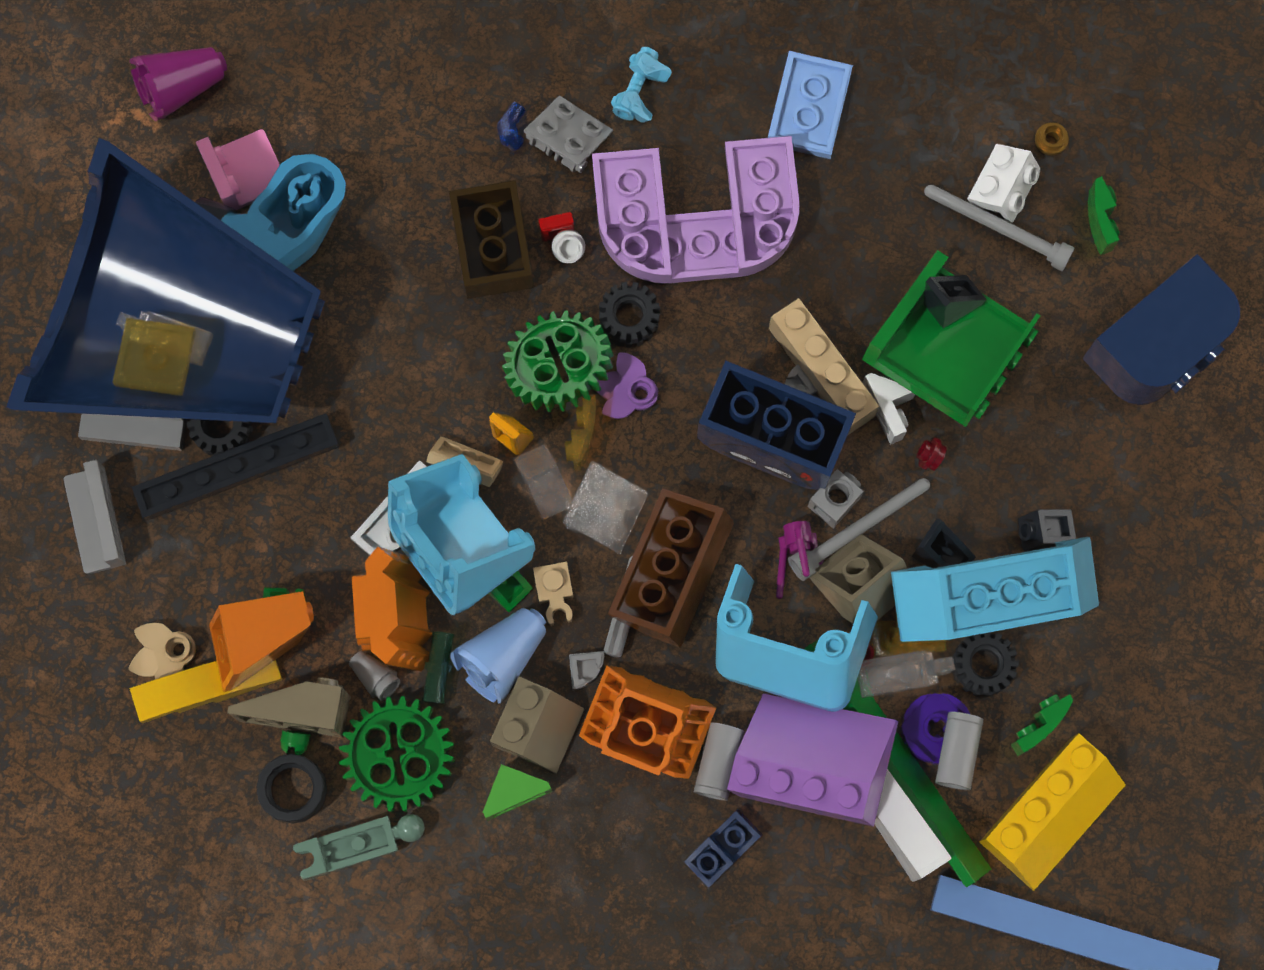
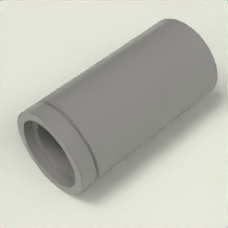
(959, 750)
(718, 761)

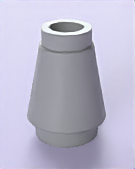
(374, 675)

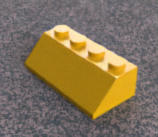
(1054, 811)

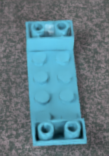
(995, 592)

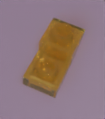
(582, 439)
(887, 641)

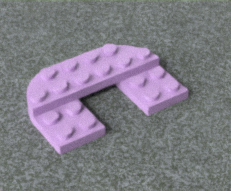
(699, 243)

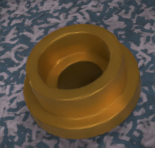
(1054, 130)

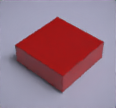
(554, 224)

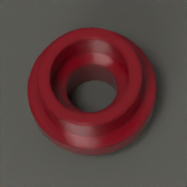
(931, 454)

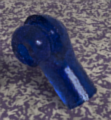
(508, 129)

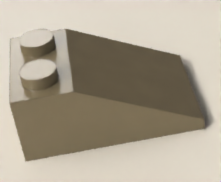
(302, 707)

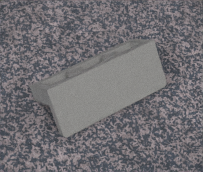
(134, 430)
(94, 518)

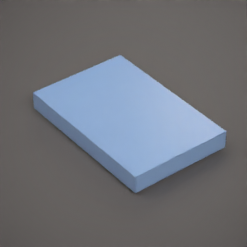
(810, 103)

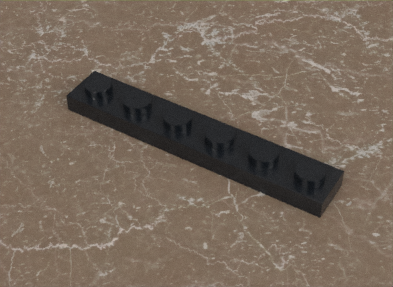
(235, 467)

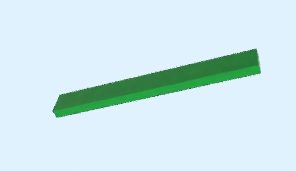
(910, 776)

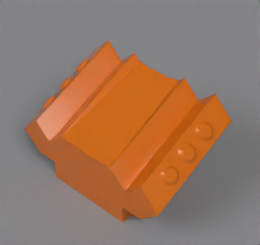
(391, 610)
(647, 723)

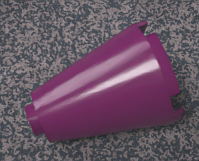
(175, 77)

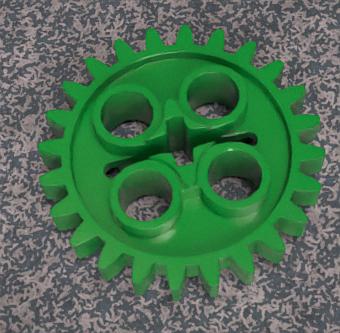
(586, 348)
(365, 760)

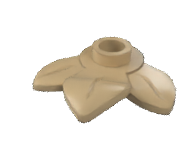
(157, 655)

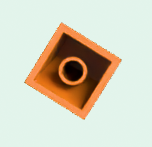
(256, 634)

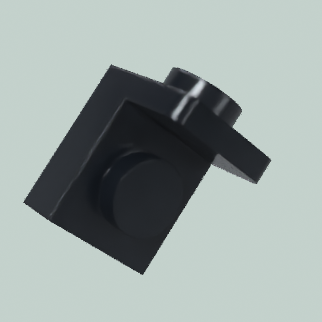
(1045, 528)

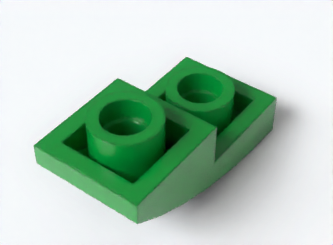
(1100, 207)
(1048, 718)

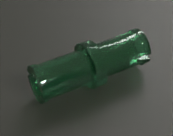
(438, 667)

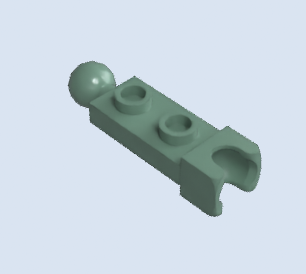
(358, 844)

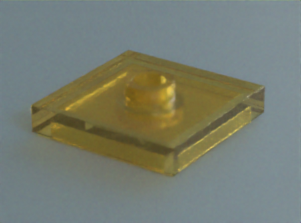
(154, 356)

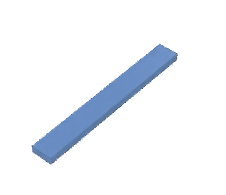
(1062, 929)

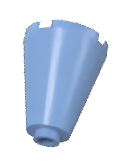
(500, 653)

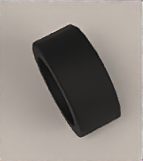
(265, 783)

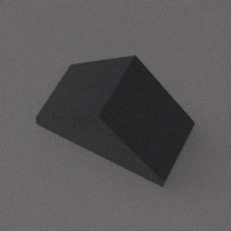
(951, 298)
(942, 547)

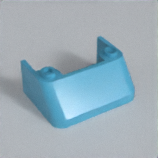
(812, 678)

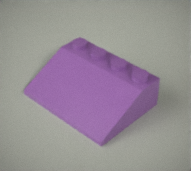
(814, 759)

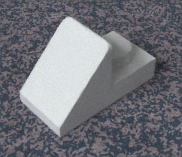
(888, 395)

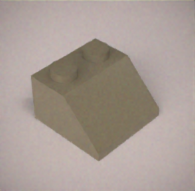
(856, 574)
(537, 725)

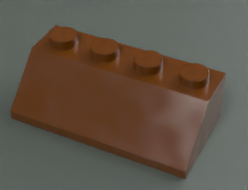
(671, 567)

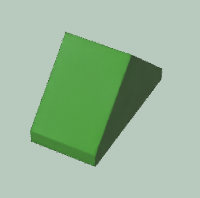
(513, 790)

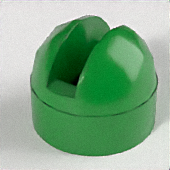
(295, 739)

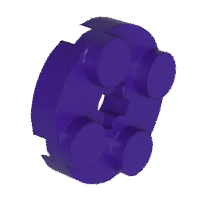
(916, 728)

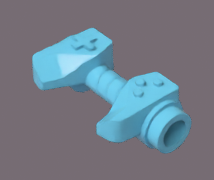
(645, 66)

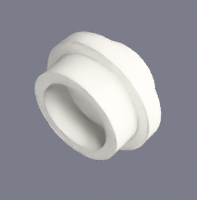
(568, 246)

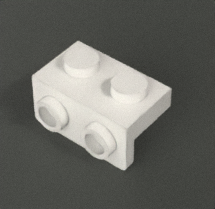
(1005, 181)

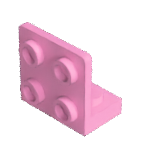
(240, 167)

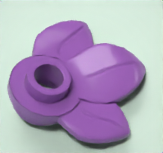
(623, 384)

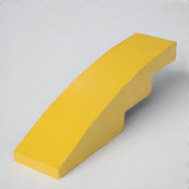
(193, 689)

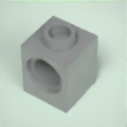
(833, 512)

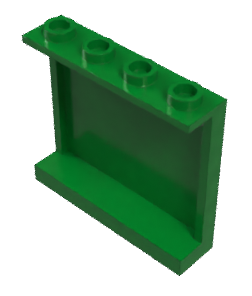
(953, 364)

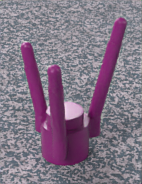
(798, 539)

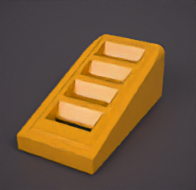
(510, 432)

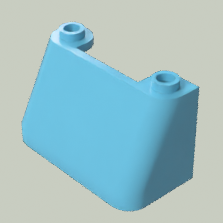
(453, 533)

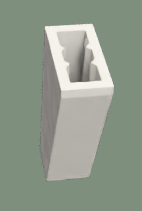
(908, 832)

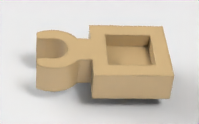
(554, 586)

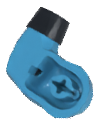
(292, 211)

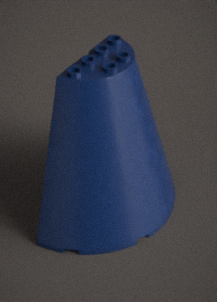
(169, 256)

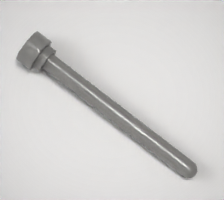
(1056, 253)
(857, 528)

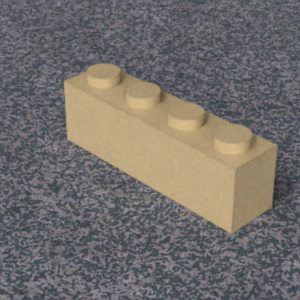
(822, 362)

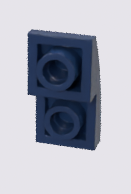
(723, 848)

